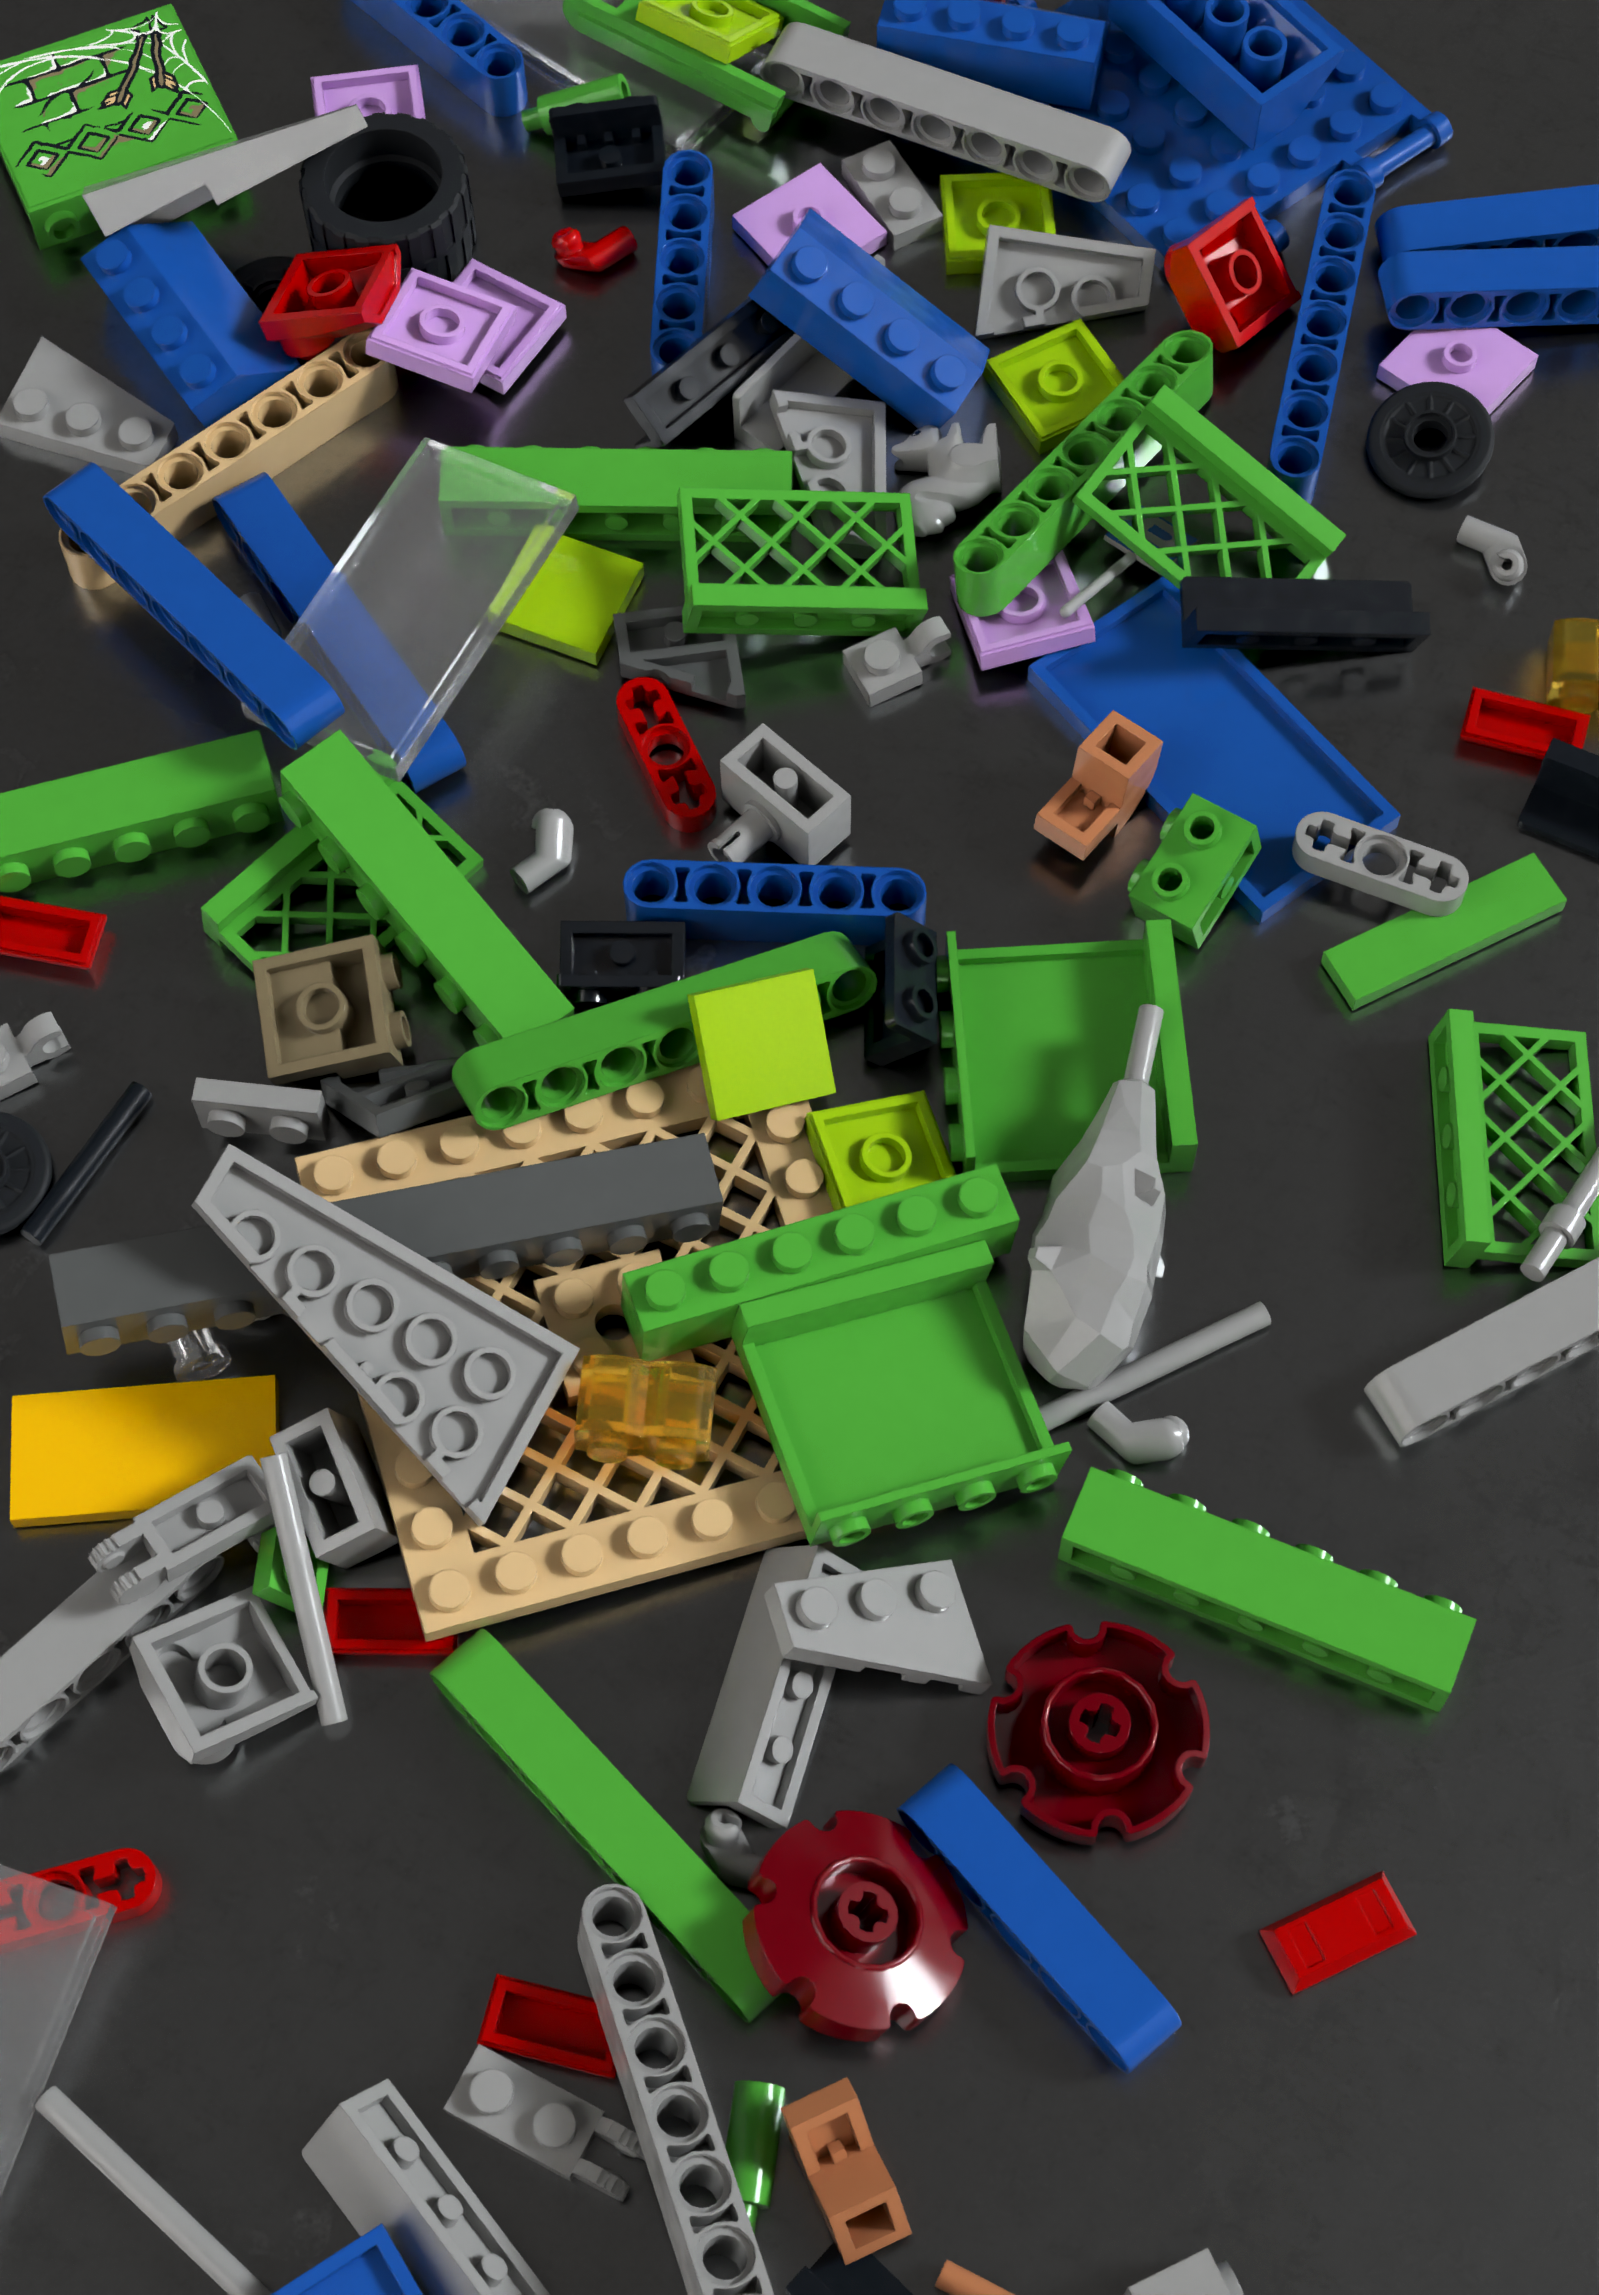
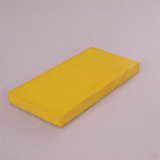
(131, 1445)

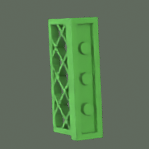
(1228, 472)
(794, 607)
(296, 862)
(1464, 1129)

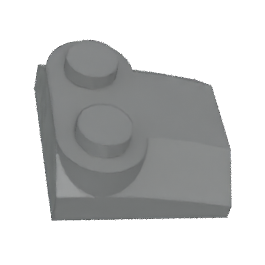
(219, 1677)

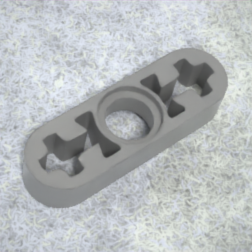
(1390, 887)

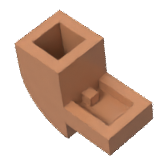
(1105, 786)
(845, 2171)

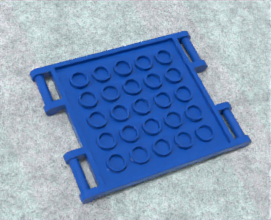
(1194, 168)

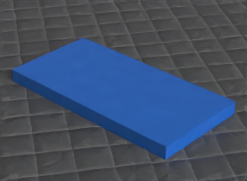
(1222, 736)

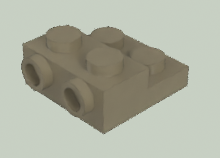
(331, 1010)

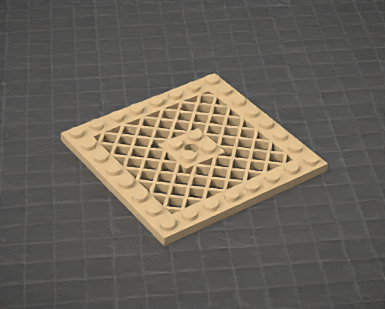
(642, 1542)

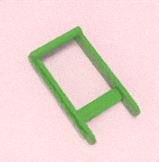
(691, 67)

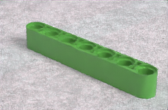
(1039, 514)
(636, 1035)
(605, 1815)

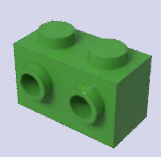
(1194, 868)

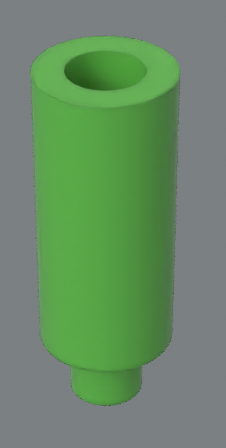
(598, 90)
(754, 2141)

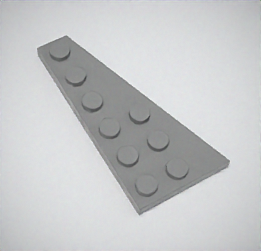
(421, 1346)

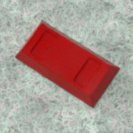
(1520, 724)
(49, 933)
(379, 1624)
(1337, 1932)
(546, 2026)

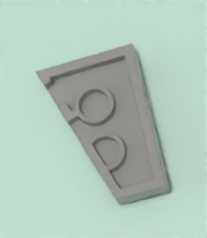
(1054, 279)
(83, 414)
(835, 448)
(884, 1620)

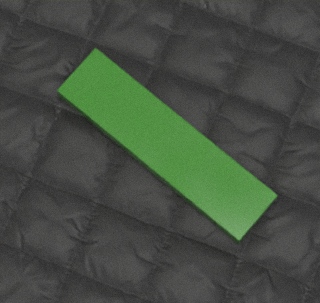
(1422, 944)

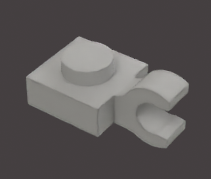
(891, 665)
(37, 1042)

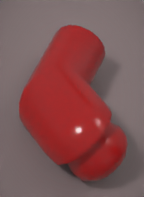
(592, 256)

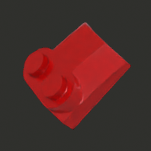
(1230, 278)
(331, 297)

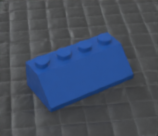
(1002, 45)
(1240, 58)
(189, 315)
(870, 323)

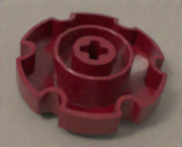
(1136, 1768)
(855, 1926)

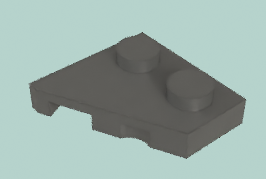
(689, 663)
(401, 1099)

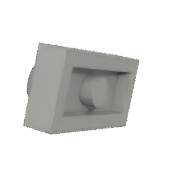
(892, 194)
(271, 1110)

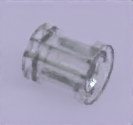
(199, 1356)

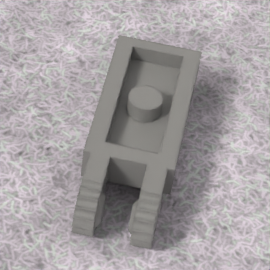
(187, 1529)
(539, 2120)

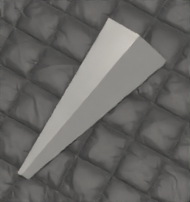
(217, 173)

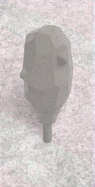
(1100, 1233)

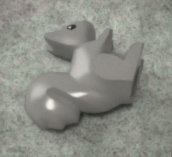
(957, 474)

